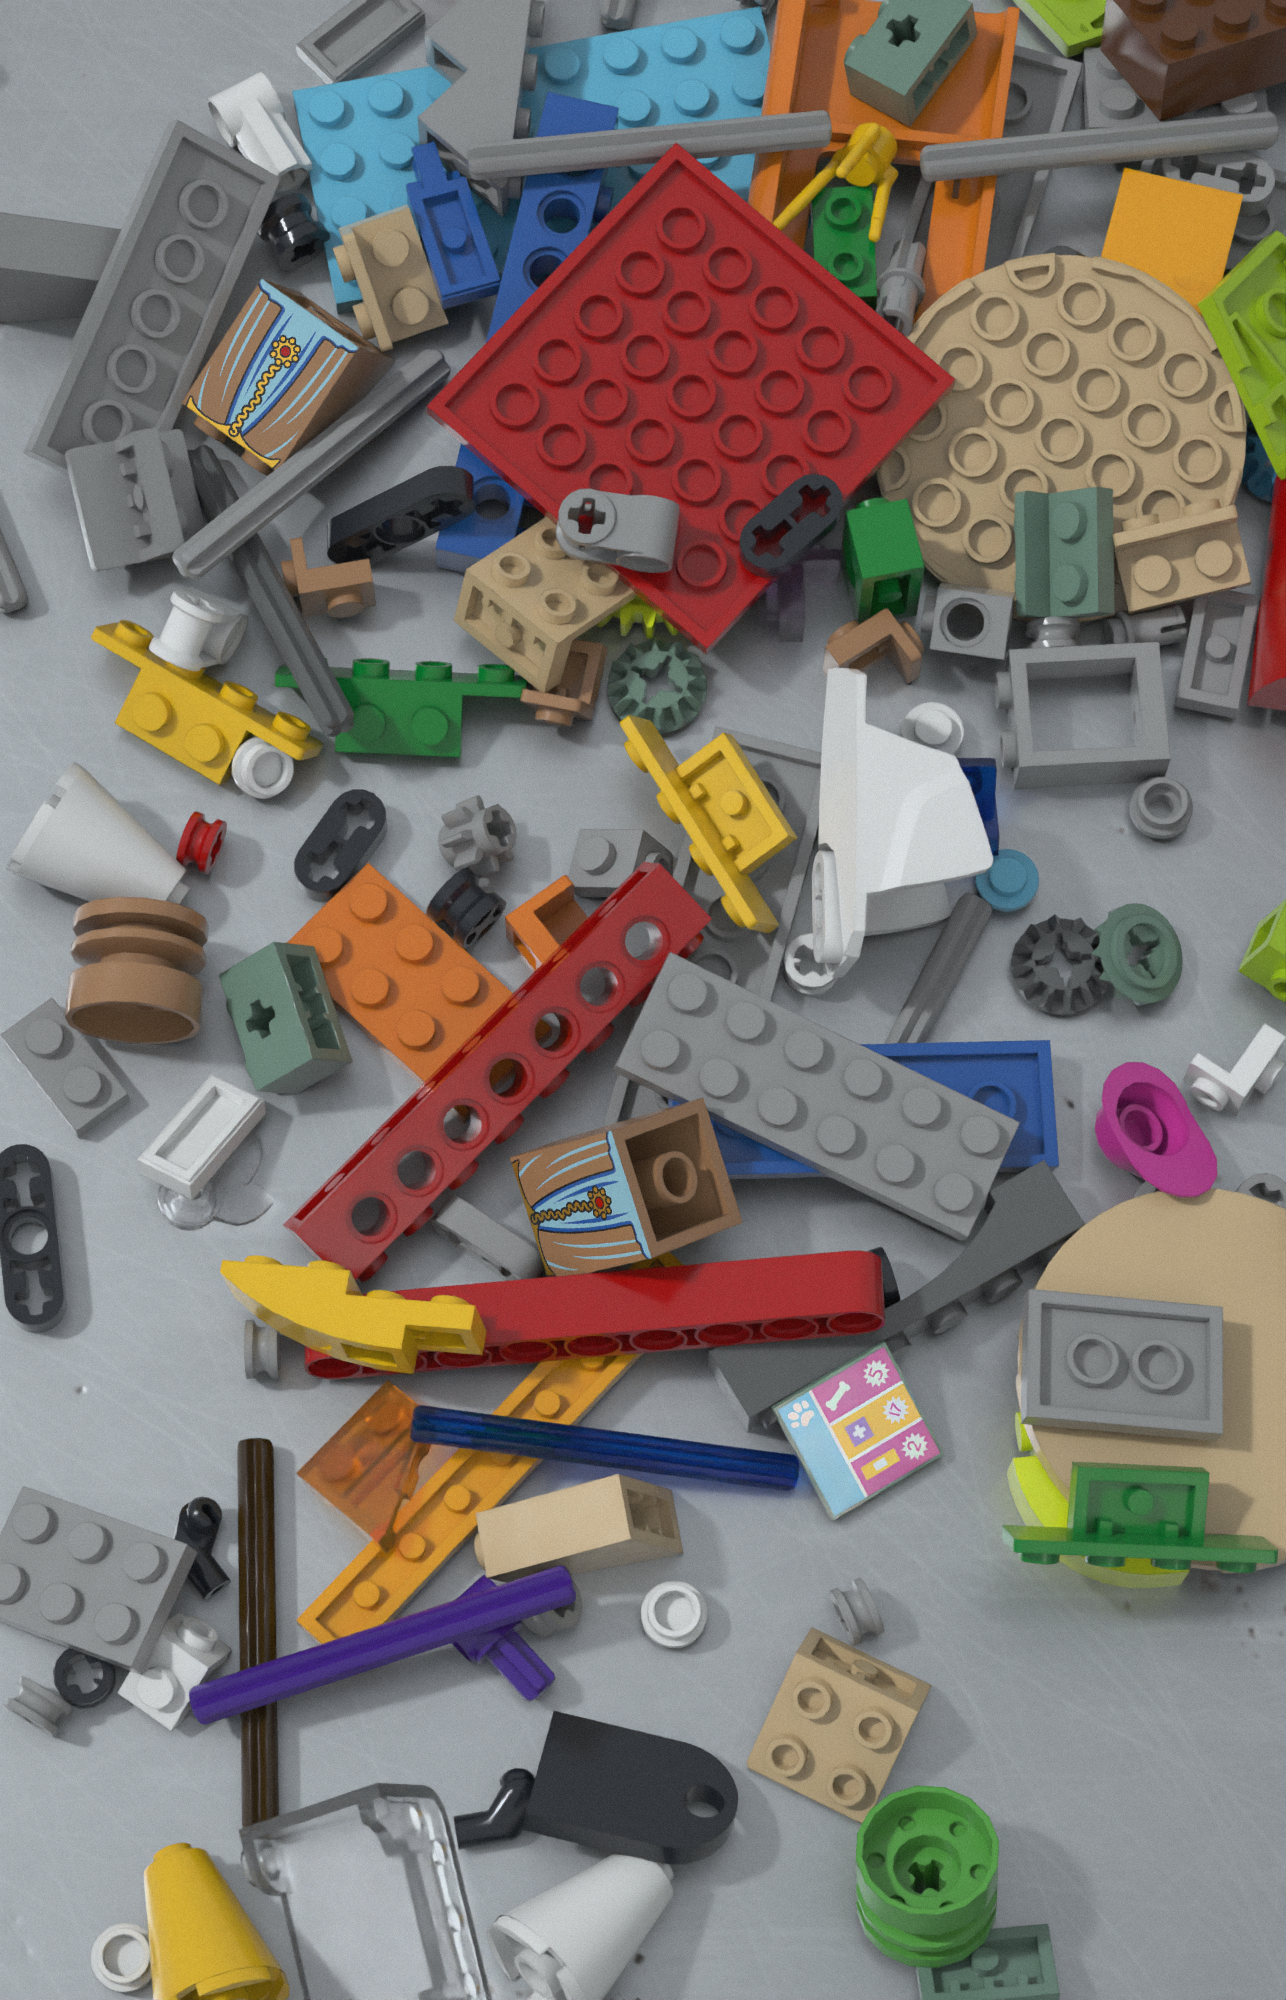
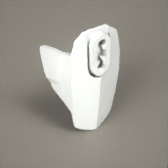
(889, 830)

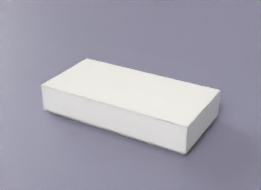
(201, 1136)

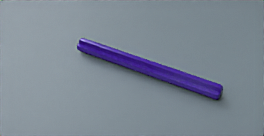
(382, 1645)

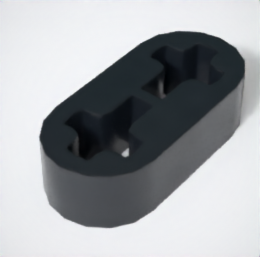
(780, 515)
(329, 836)

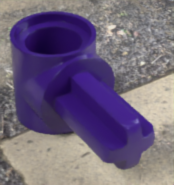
(507, 1653)

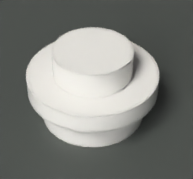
(934, 727)
(261, 769)
(673, 1614)
(122, 1957)

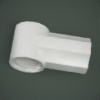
(255, 122)

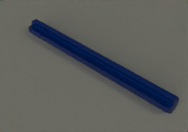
(604, 1448)

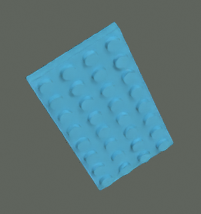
(656, 76)

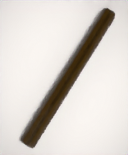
(257, 1624)

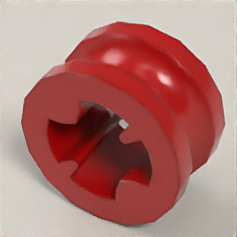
(201, 842)

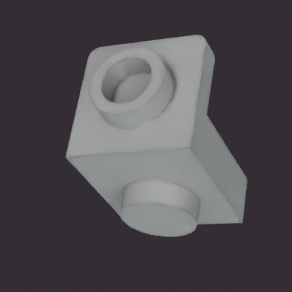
(610, 856)

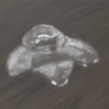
(226, 1197)

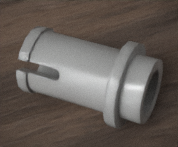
(1147, 626)

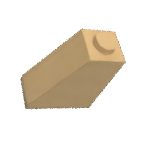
(580, 1528)

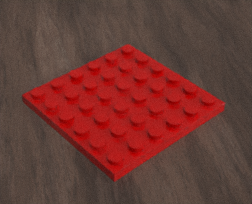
(692, 367)

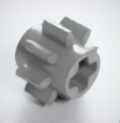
(477, 837)

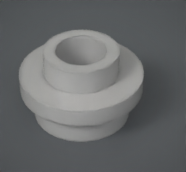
(1166, 791)

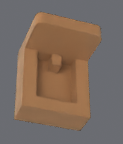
(332, 589)
(872, 641)
(577, 690)

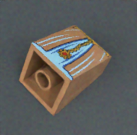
(282, 376)
(626, 1190)

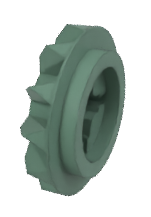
(666, 709)
(1161, 962)

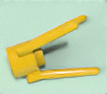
(861, 162)

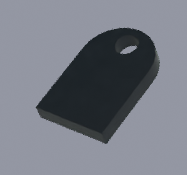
(629, 1792)

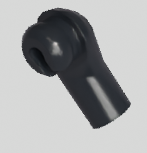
(198, 1527)
(503, 1818)

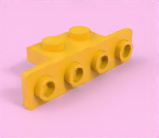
(193, 713)
(723, 811)

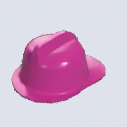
(1152, 1132)

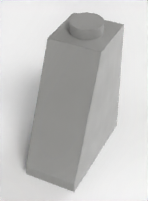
(50, 266)

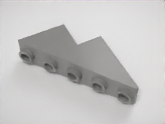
(487, 60)

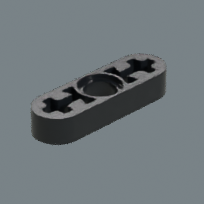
(401, 515)
(51, 1281)

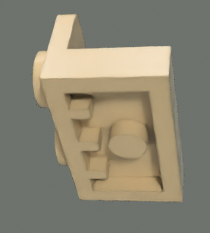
(391, 277)
(1180, 556)

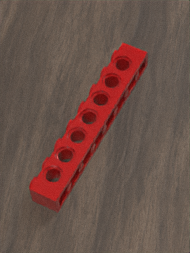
(673, 925)

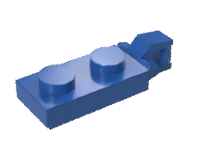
(450, 231)

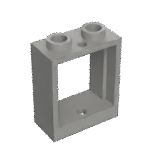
(1090, 765)

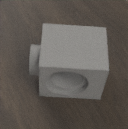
(996, 608)

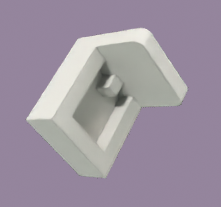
(1255, 1070)
(181, 1659)

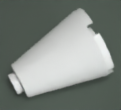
(94, 847)
(583, 1929)

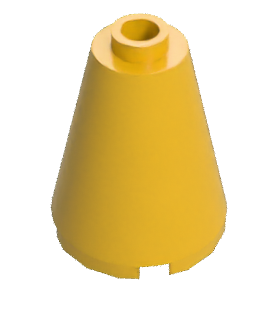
(202, 1935)

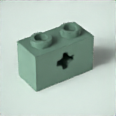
(908, 54)
(285, 1018)

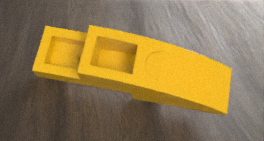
(330, 1315)

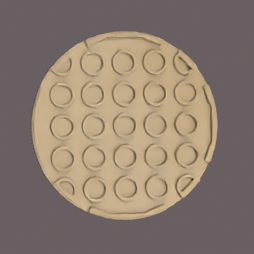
(1062, 385)
(1200, 1252)

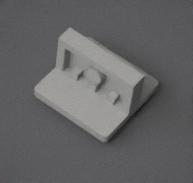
(134, 497)

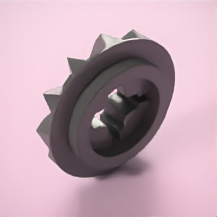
(1043, 985)

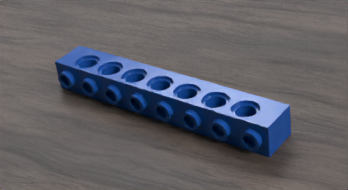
(530, 253)

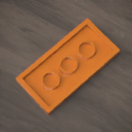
(404, 978)

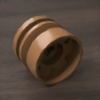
(137, 970)

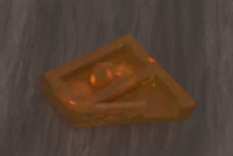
(370, 1465)

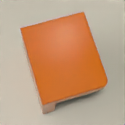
(544, 922)

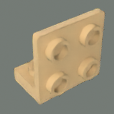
(534, 601)
(837, 1725)

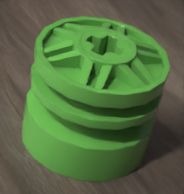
(927, 1876)

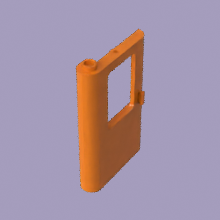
(970, 105)

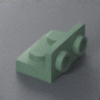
(1064, 553)
(1008, 1966)

